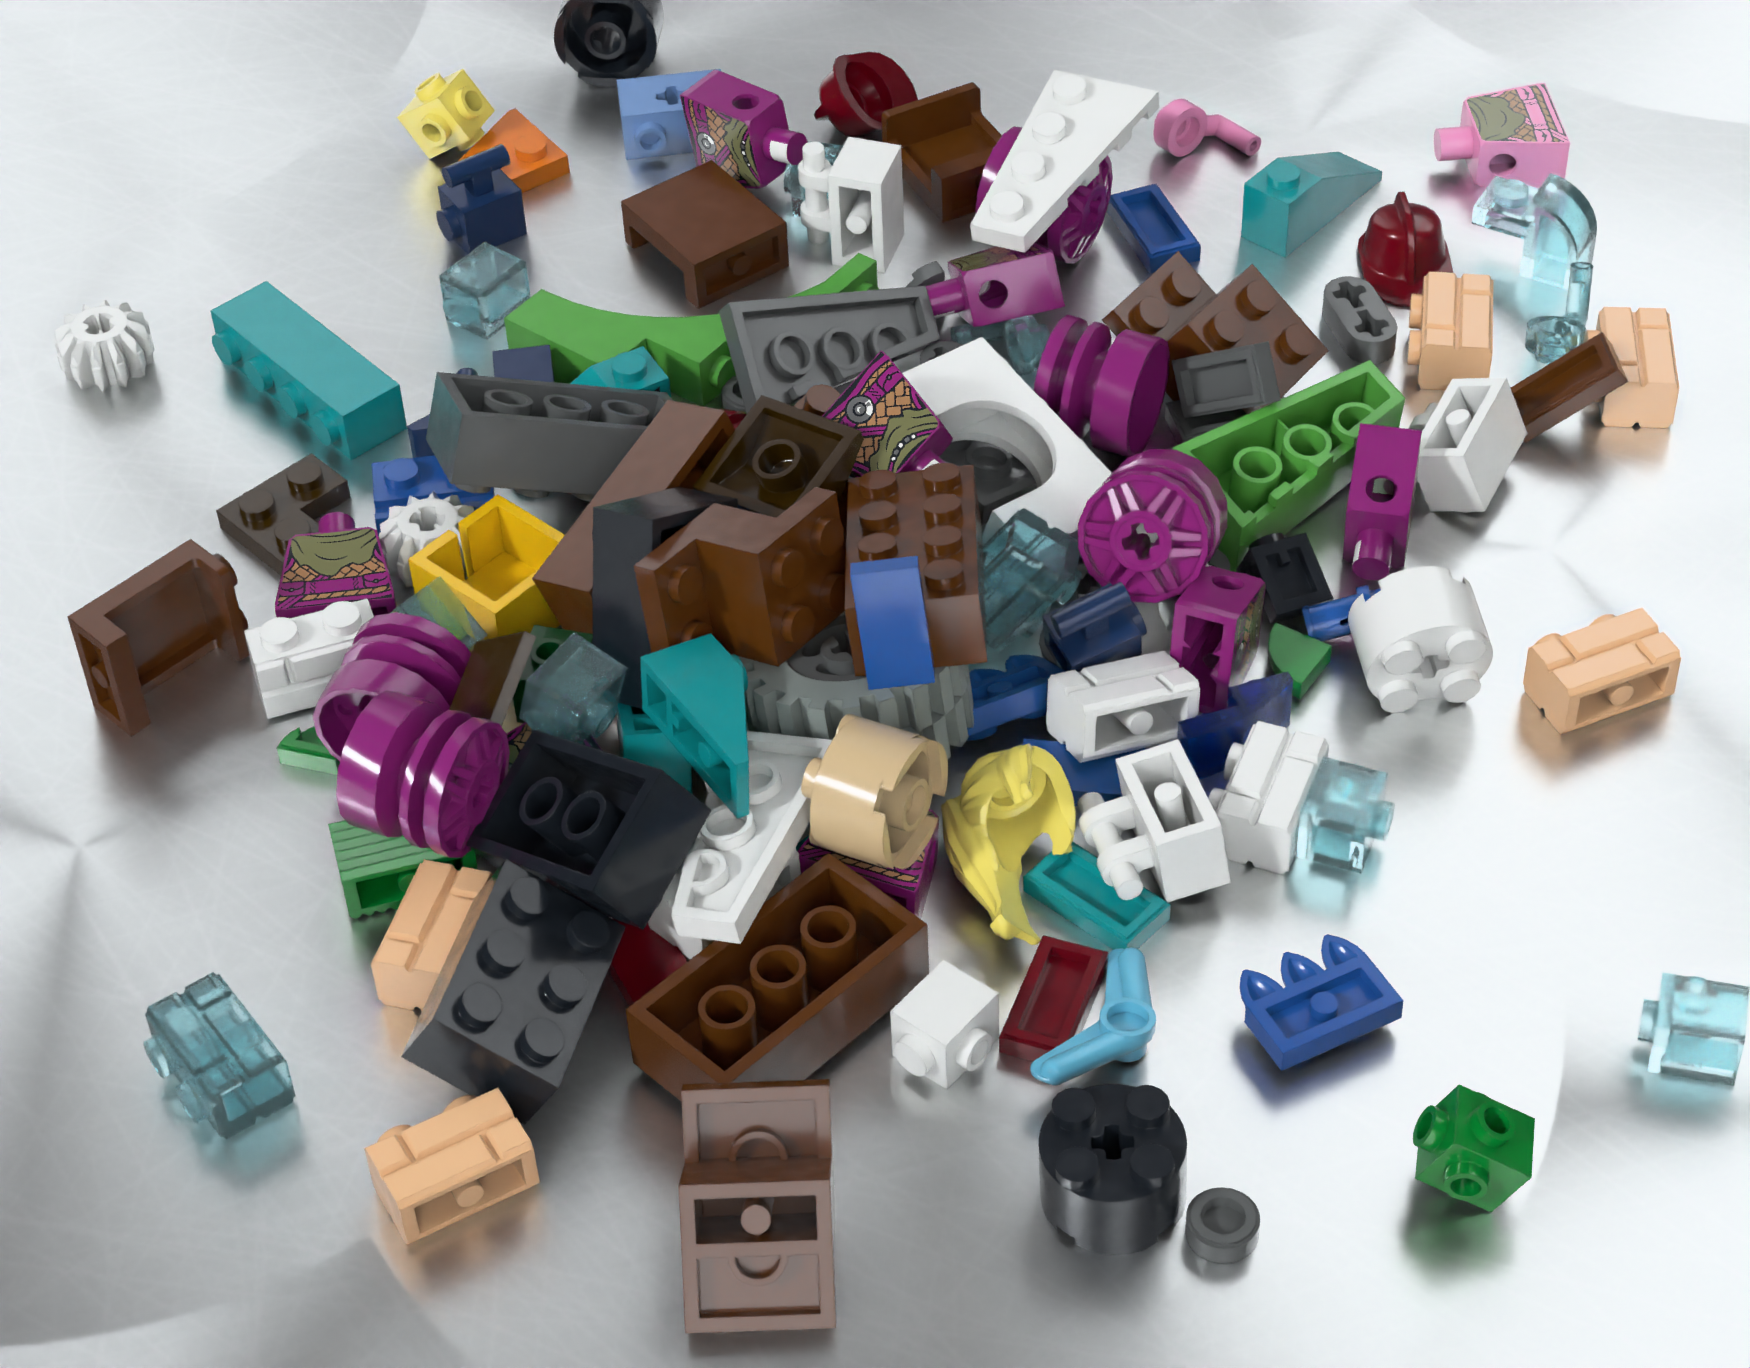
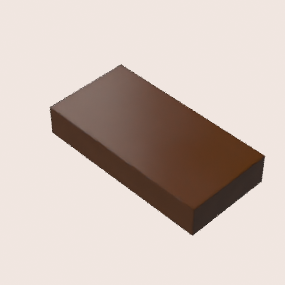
(1568, 385)

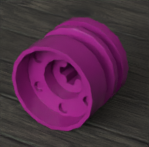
(1079, 223)
(1104, 384)
(1171, 498)
(391, 655)
(420, 772)

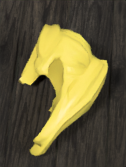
(990, 826)

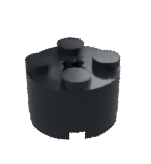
(608, 38)
(1113, 1166)

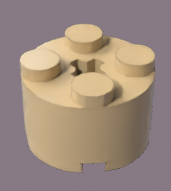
(875, 792)

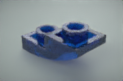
(1211, 735)

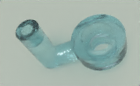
(1022, 335)
(1556, 335)

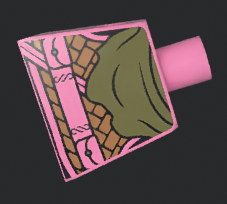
(1507, 136)

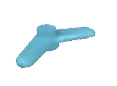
(1119, 1034)

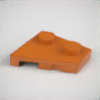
(531, 153)

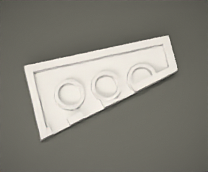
(1056, 152)
(743, 857)

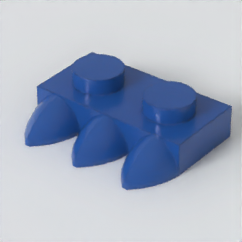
(1009, 694)
(1318, 1005)

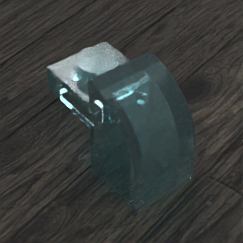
(1551, 219)

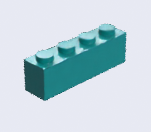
(308, 370)

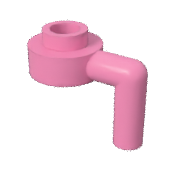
(1183, 125)

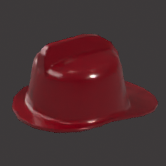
(861, 91)
(1401, 249)

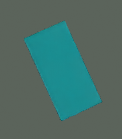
(1077, 892)

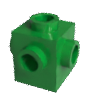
(1474, 1148)

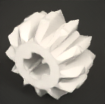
(104, 345)
(417, 526)

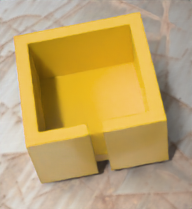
(501, 555)

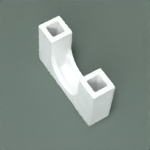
(988, 402)

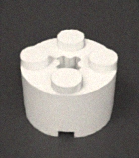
(1421, 638)

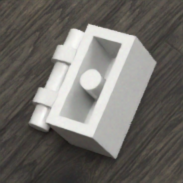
(863, 199)
(1467, 444)
(1171, 823)

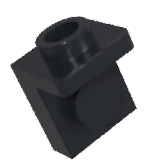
(1289, 572)

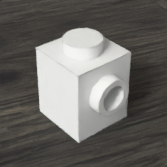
(945, 1025)

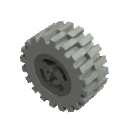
(820, 687)

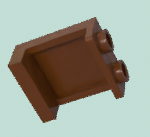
(943, 148)
(709, 231)
(155, 629)

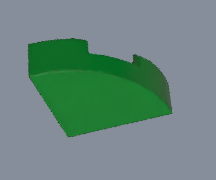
(1299, 655)
(306, 751)

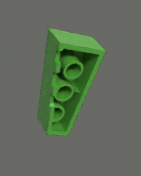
(1292, 453)

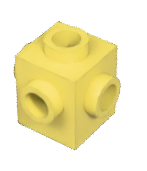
(446, 113)

